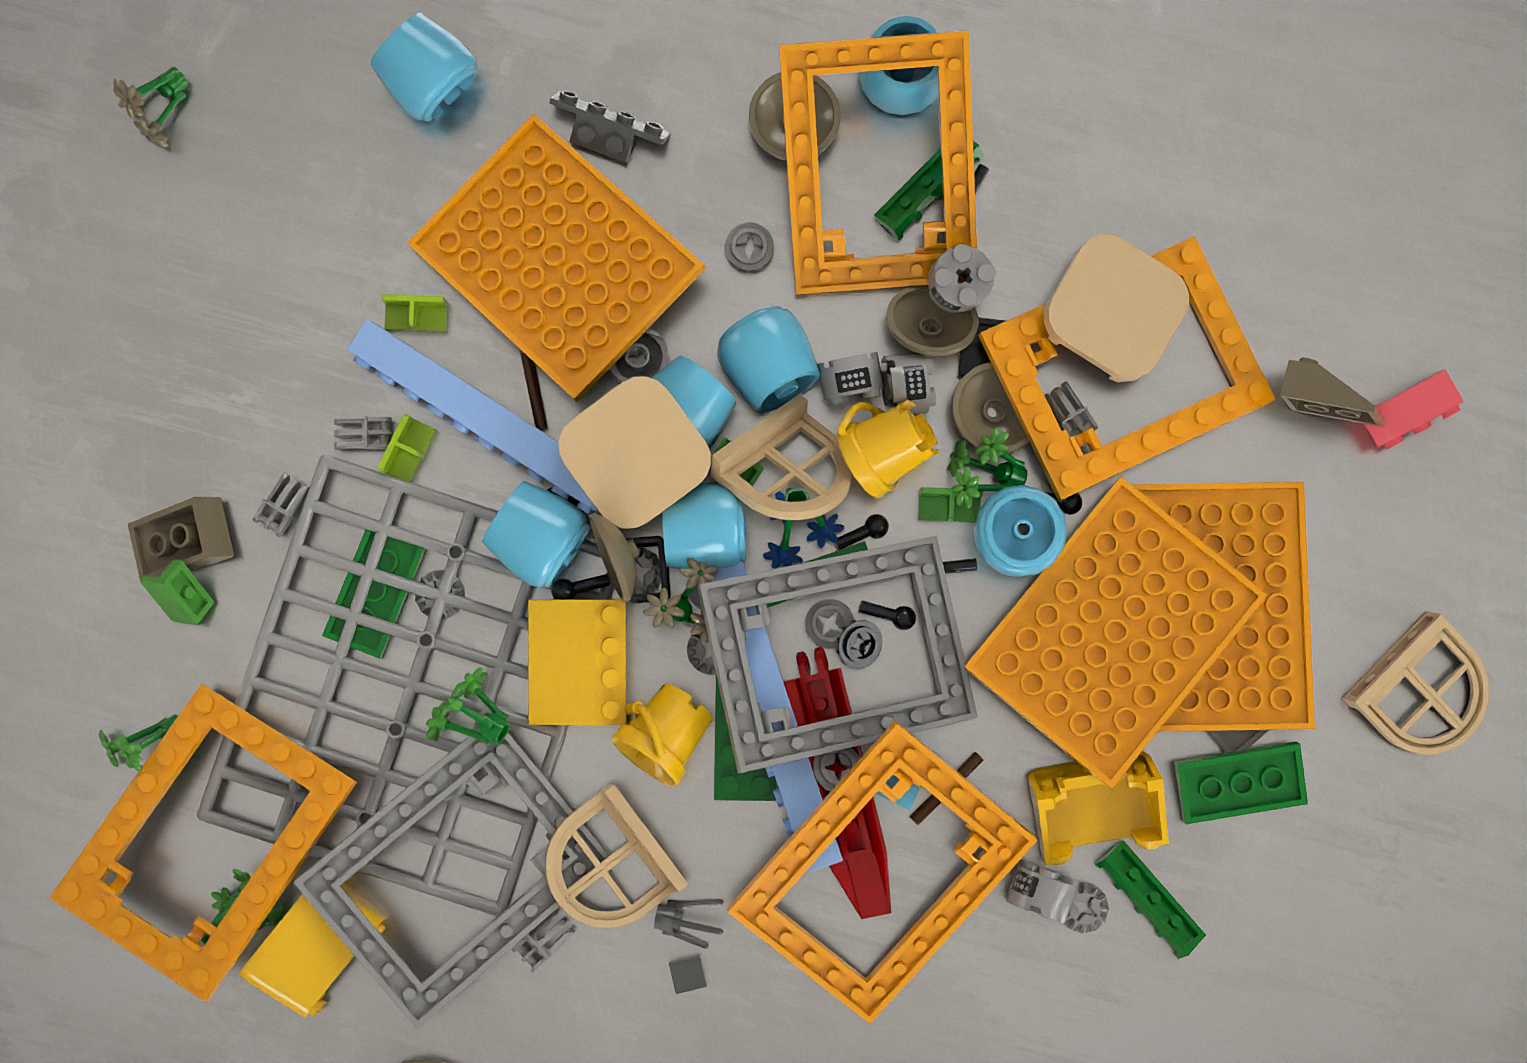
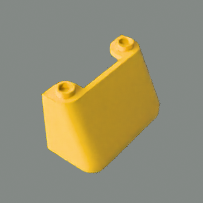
(1080, 810)
(304, 956)

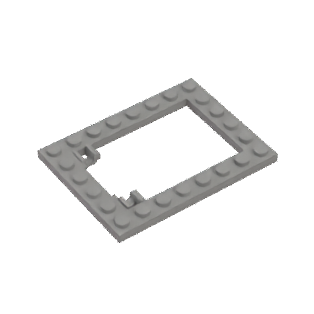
(727, 620)
(322, 881)

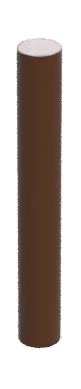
(534, 392)
(933, 802)

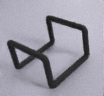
(650, 541)

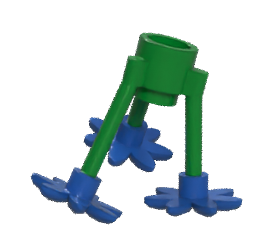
(822, 530)

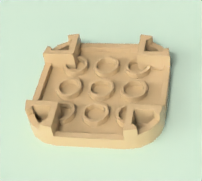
(1116, 307)
(634, 452)

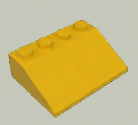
(576, 662)

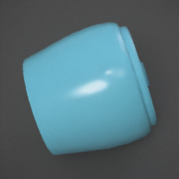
(423, 66)
(904, 89)
(768, 358)
(699, 395)
(705, 527)
(1041, 528)
(536, 534)

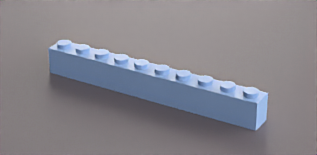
(467, 407)
(795, 779)

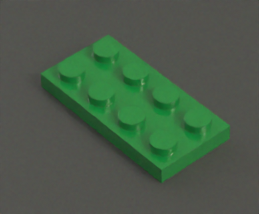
(382, 600)
(1241, 782)
(728, 783)

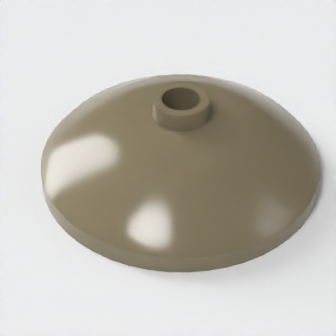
(767, 115)
(927, 328)
(970, 405)
(616, 554)

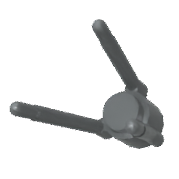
(669, 919)

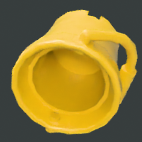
(885, 445)
(662, 733)

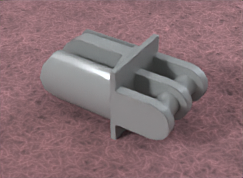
(1068, 410)
(365, 433)
(284, 499)
(540, 943)

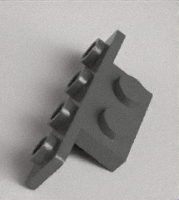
(606, 130)

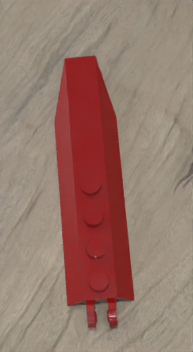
(861, 843)

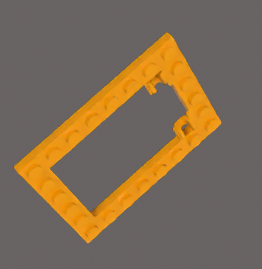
(833, 269)
(1061, 455)
(910, 760)
(184, 959)

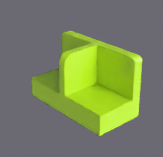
(416, 313)
(407, 449)

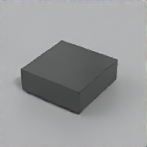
(687, 974)

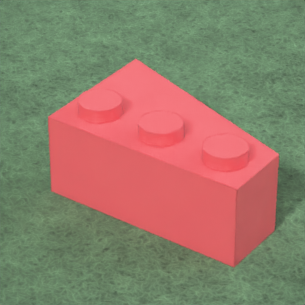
(1415, 408)

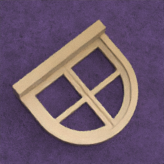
(762, 442)
(1400, 663)
(638, 840)

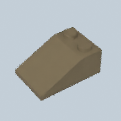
(1318, 392)
(184, 532)

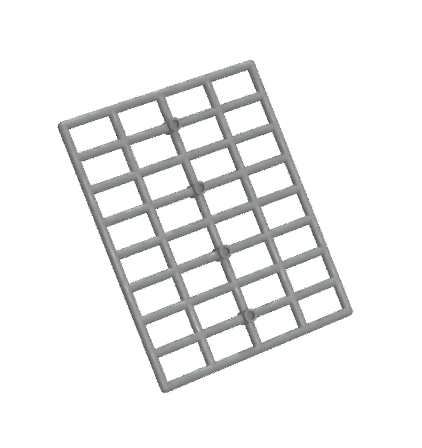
(398, 727)

